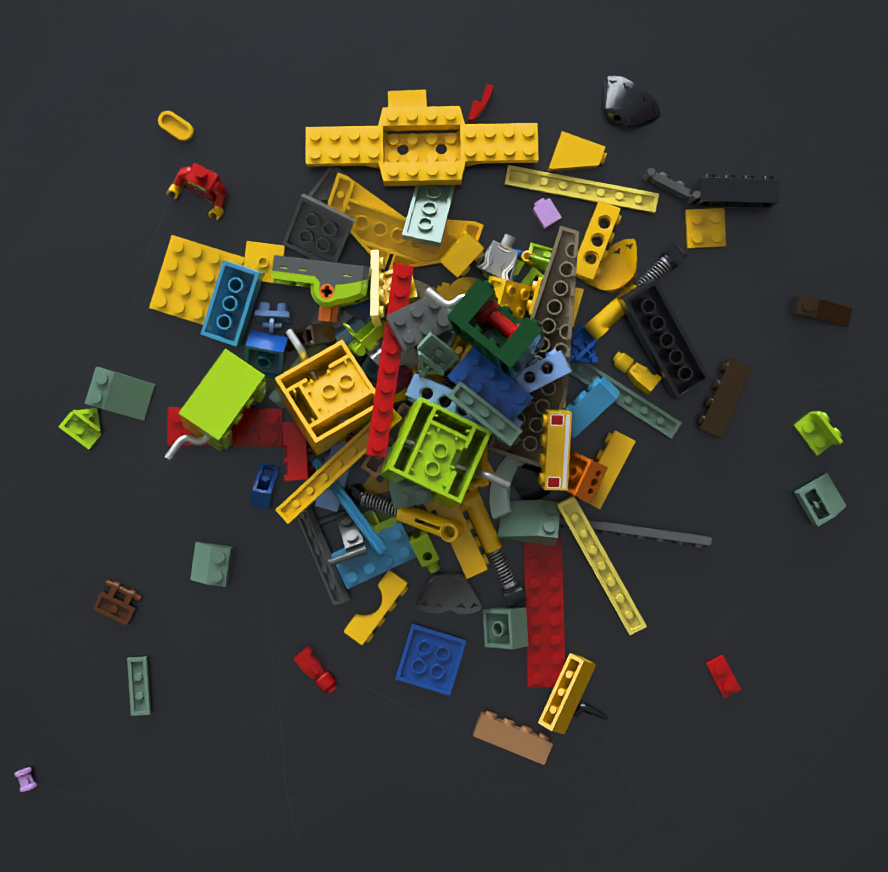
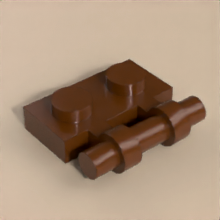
(115, 608)

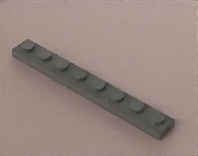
(644, 533)

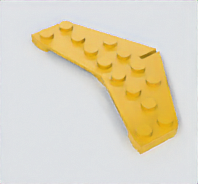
(382, 227)

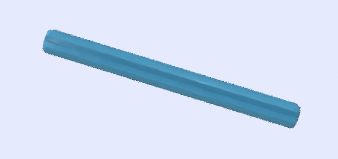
(354, 512)

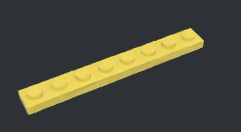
(581, 189)
(601, 565)

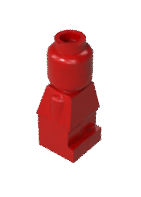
(313, 668)

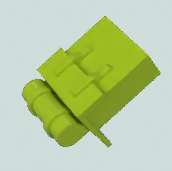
(365, 338)

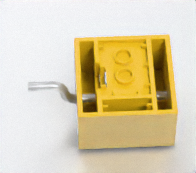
(326, 395)

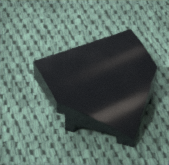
(527, 484)

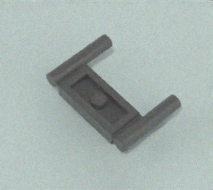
(678, 188)
(350, 534)

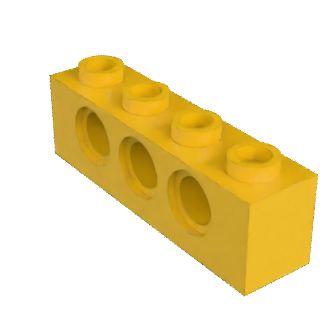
(602, 212)

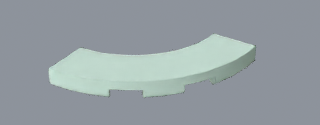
(499, 496)

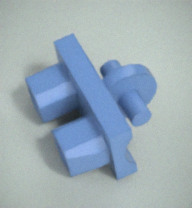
(272, 319)

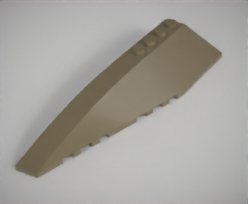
(555, 312)

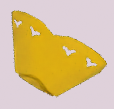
(617, 269)

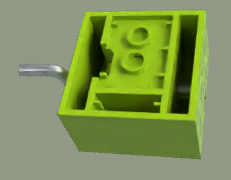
(219, 403)
(438, 452)

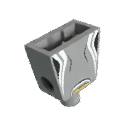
(499, 259)

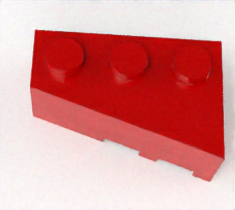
(296, 453)

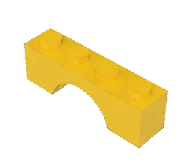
(361, 626)

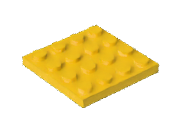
(189, 279)

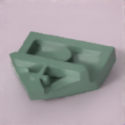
(434, 356)

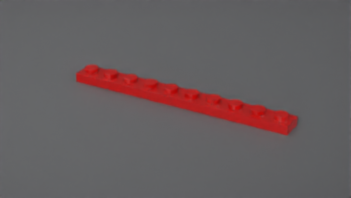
(388, 366)

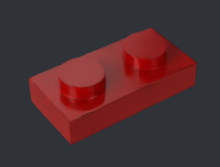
(723, 676)

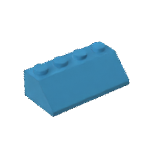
(232, 303)

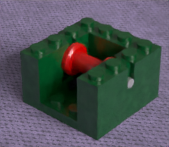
(492, 328)

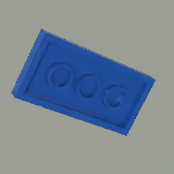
(491, 384)

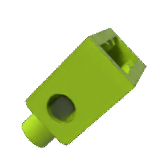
(422, 543)

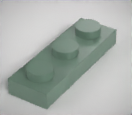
(139, 686)

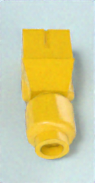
(637, 373)

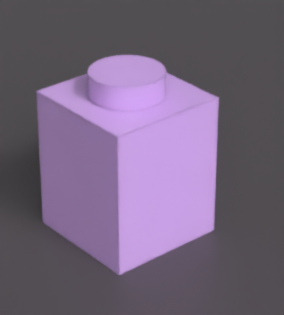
(546, 213)

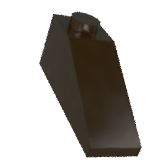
(821, 310)
(313, 335)

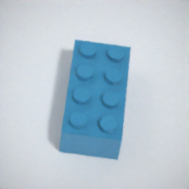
(371, 564)

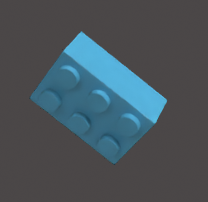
(591, 404)

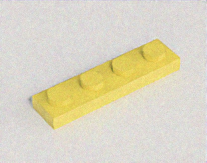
(377, 292)

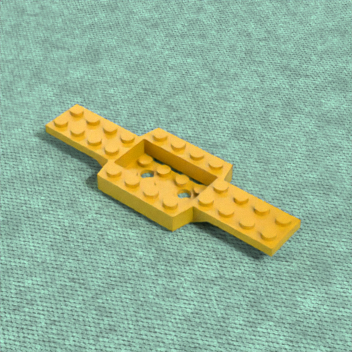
(422, 164)

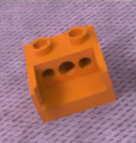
(584, 476)

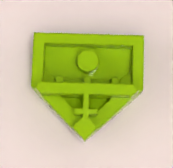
(83, 426)

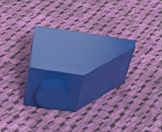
(264, 486)

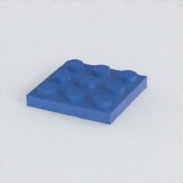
(430, 659)

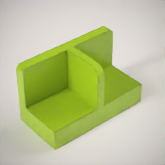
(379, 520)

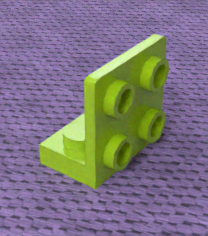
(818, 432)

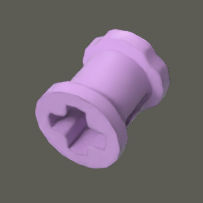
(25, 779)

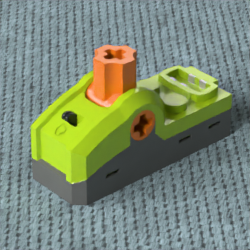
(347, 282)

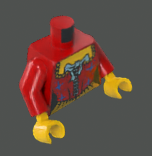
(203, 184)

